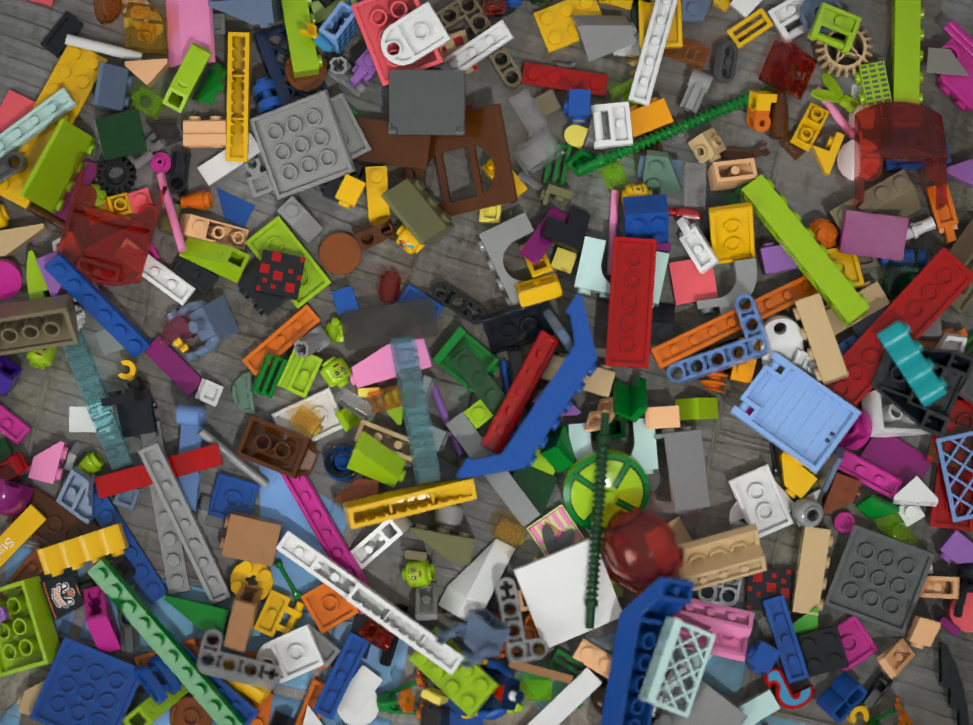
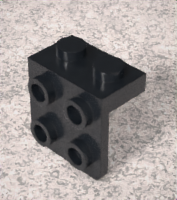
(134, 411)

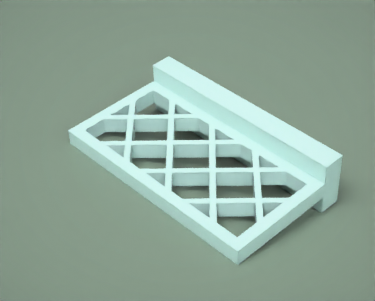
(660, 664)

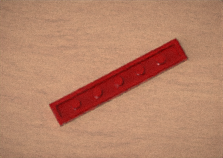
(519, 392)
(138, 476)

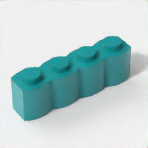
(911, 362)

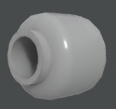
(807, 512)
(449, 516)

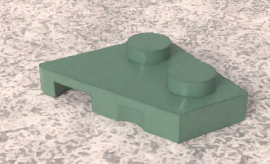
(660, 173)

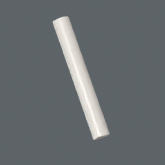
(103, 48)

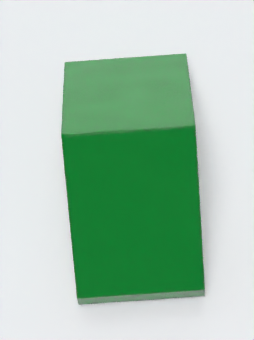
(559, 450)

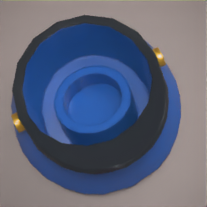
(337, 460)

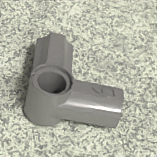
(342, 72)

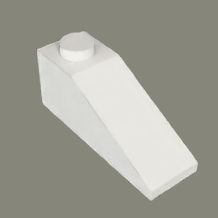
(379, 540)

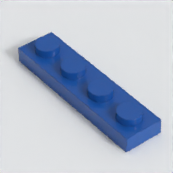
(785, 638)
(341, 676)

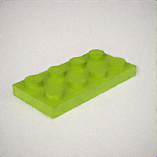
(279, 238)
(465, 687)

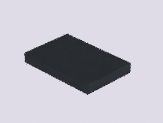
(515, 326)

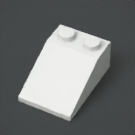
(887, 418)

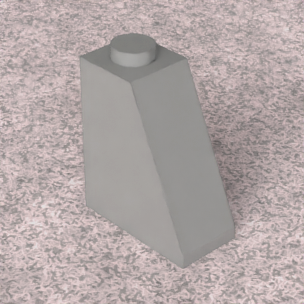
(603, 34)

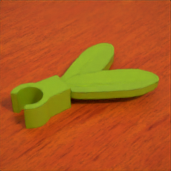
(835, 94)

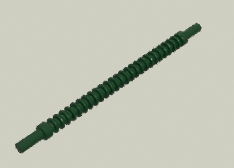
(603, 439)

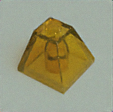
(145, 29)

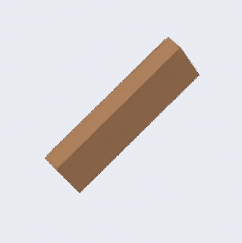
(542, 671)

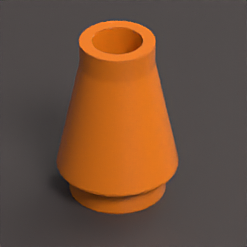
(199, 200)

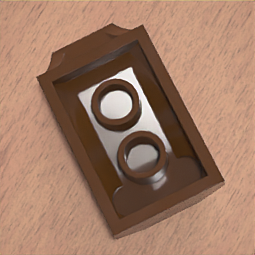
(277, 448)

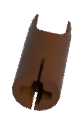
(779, 118)

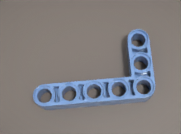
(727, 351)
(191, 421)

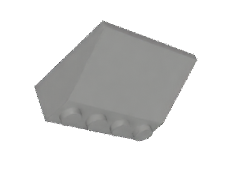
(707, 709)

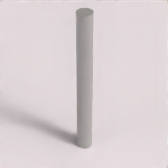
(234, 458)

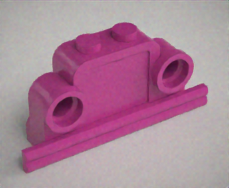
(959, 87)

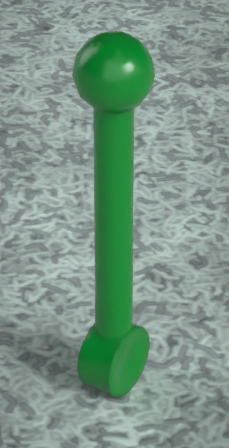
(296, 594)

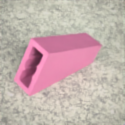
(380, 366)

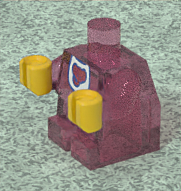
(177, 333)

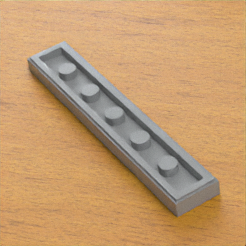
(501, 482)

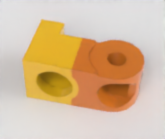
(759, 109)

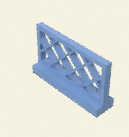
(952, 505)

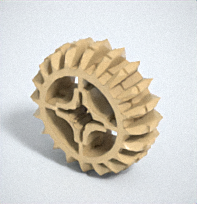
(834, 64)

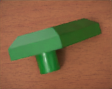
(579, 158)
(876, 507)

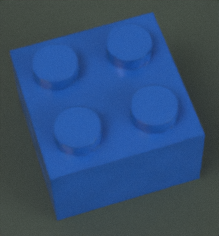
(646, 217)

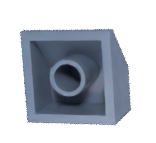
(113, 88)

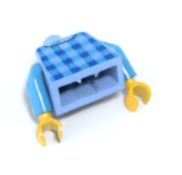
(336, 30)

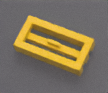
(730, 32)

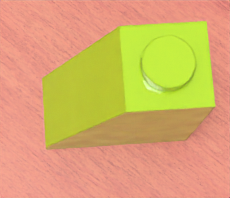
(376, 461)

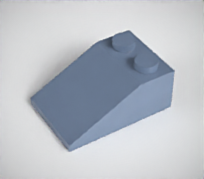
(259, 12)

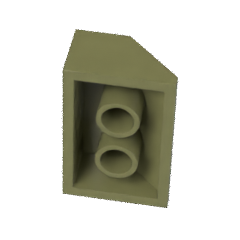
(419, 211)

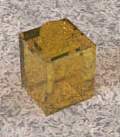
(307, 422)
(510, 532)

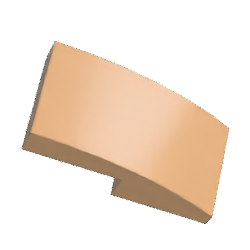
(594, 418)

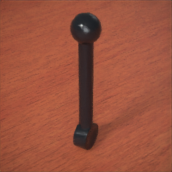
(775, 472)

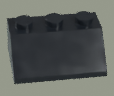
(662, 323)

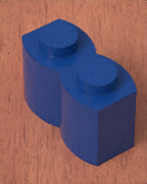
(841, 697)

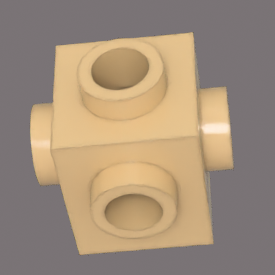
(707, 146)

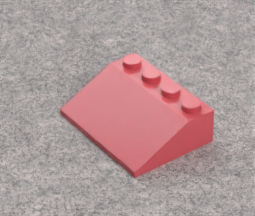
(373, 19)

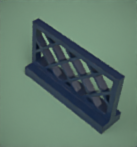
(271, 65)

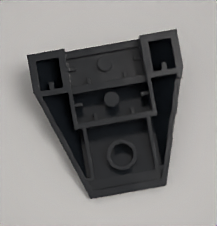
(934, 418)

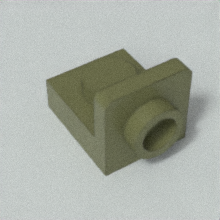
(560, 194)

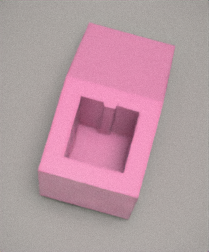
(48, 464)

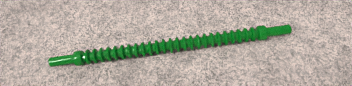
(602, 160)

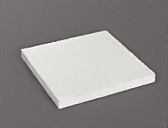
(556, 593)

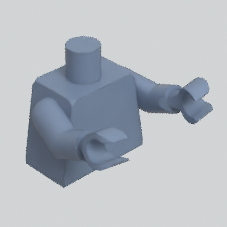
(211, 321)
(482, 634)

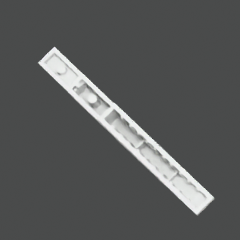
(369, 602)

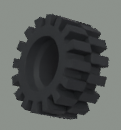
(125, 184)

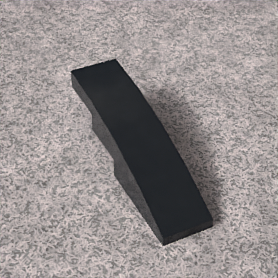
(950, 679)

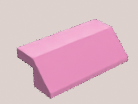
(189, 23)
(729, 625)

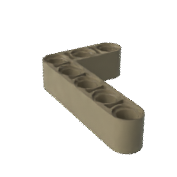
(470, 17)

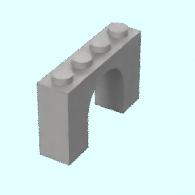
(495, 243)

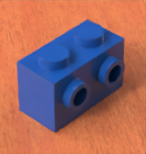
(577, 106)
(761, 657)

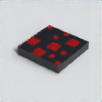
(280, 274)
(767, 585)

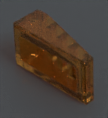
(690, 62)
(373, 402)

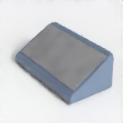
(829, 469)

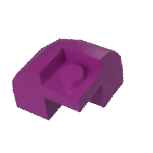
(14, 498)

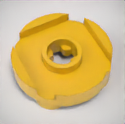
(247, 569)

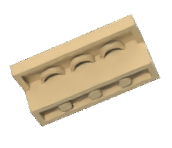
(722, 557)

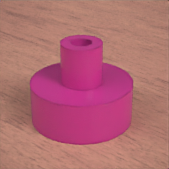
(165, 166)

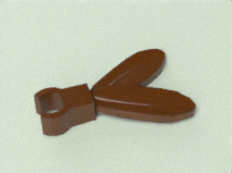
(736, 153)

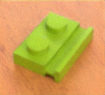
(300, 373)

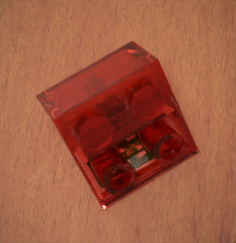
(787, 69)

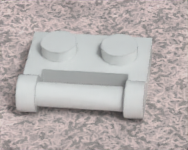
(784, 15)
(619, 125)

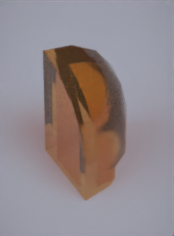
(107, 10)

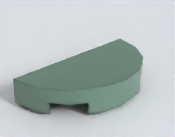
(242, 394)

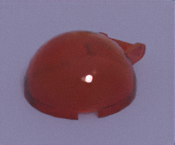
(640, 550)

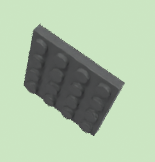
(879, 578)

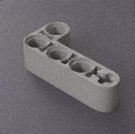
(734, 585)
(516, 621)
(239, 664)

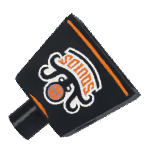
(65, 594)

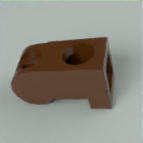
(374, 232)

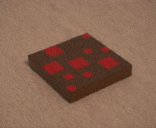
(948, 446)

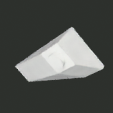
(477, 581)

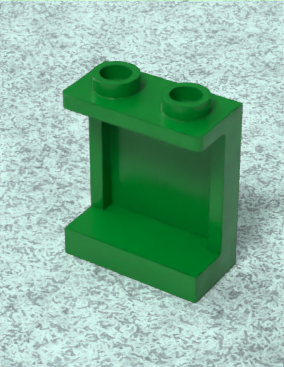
(455, 344)

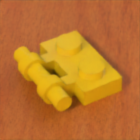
(273, 612)

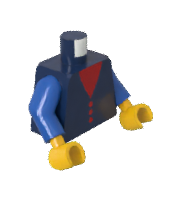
(506, 694)

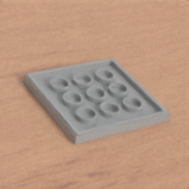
(302, 145)

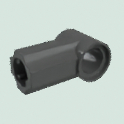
(6, 168)

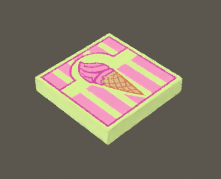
(559, 522)

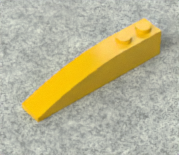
(238, 95)
(408, 501)

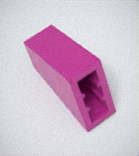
(101, 620)

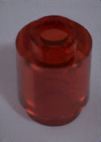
(389, 287)

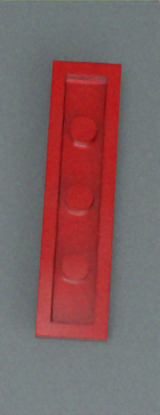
(563, 79)

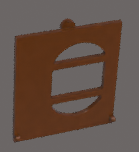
(483, 129)

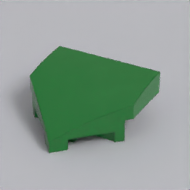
(210, 84)

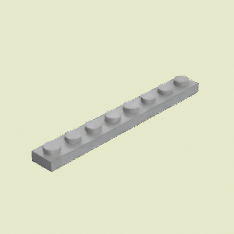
(185, 522)
(170, 543)

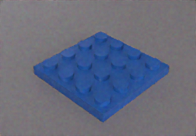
(85, 688)

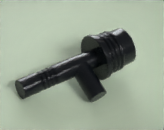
(966, 586)

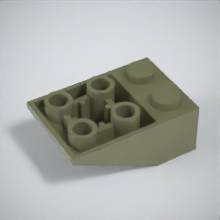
(450, 546)

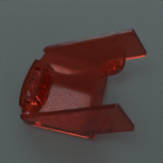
(899, 133)
(104, 243)

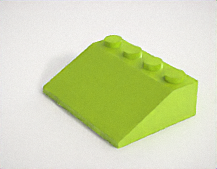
(58, 167)
(29, 634)

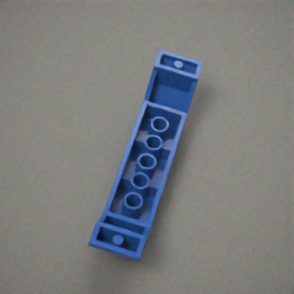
(549, 406)
(634, 647)

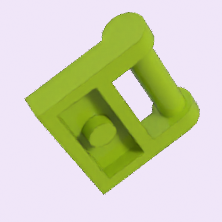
(837, 21)

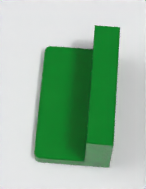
(630, 400)

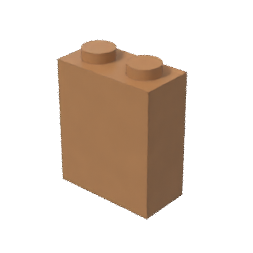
(251, 538)
(243, 617)

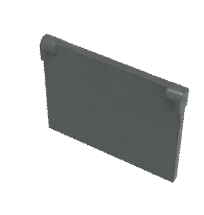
(427, 102)

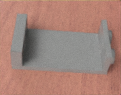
(685, 469)

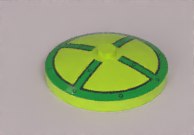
(625, 487)

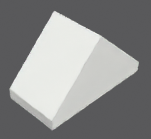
(916, 494)

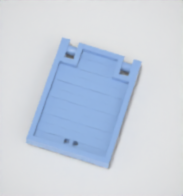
(796, 413)

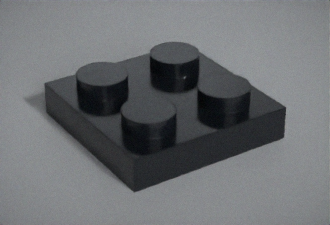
(823, 650)

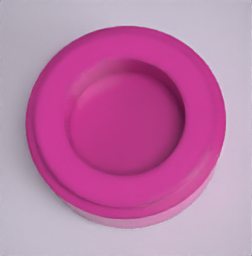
(843, 522)

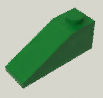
(201, 614)

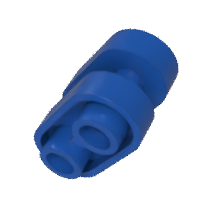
(263, 90)
(151, 684)

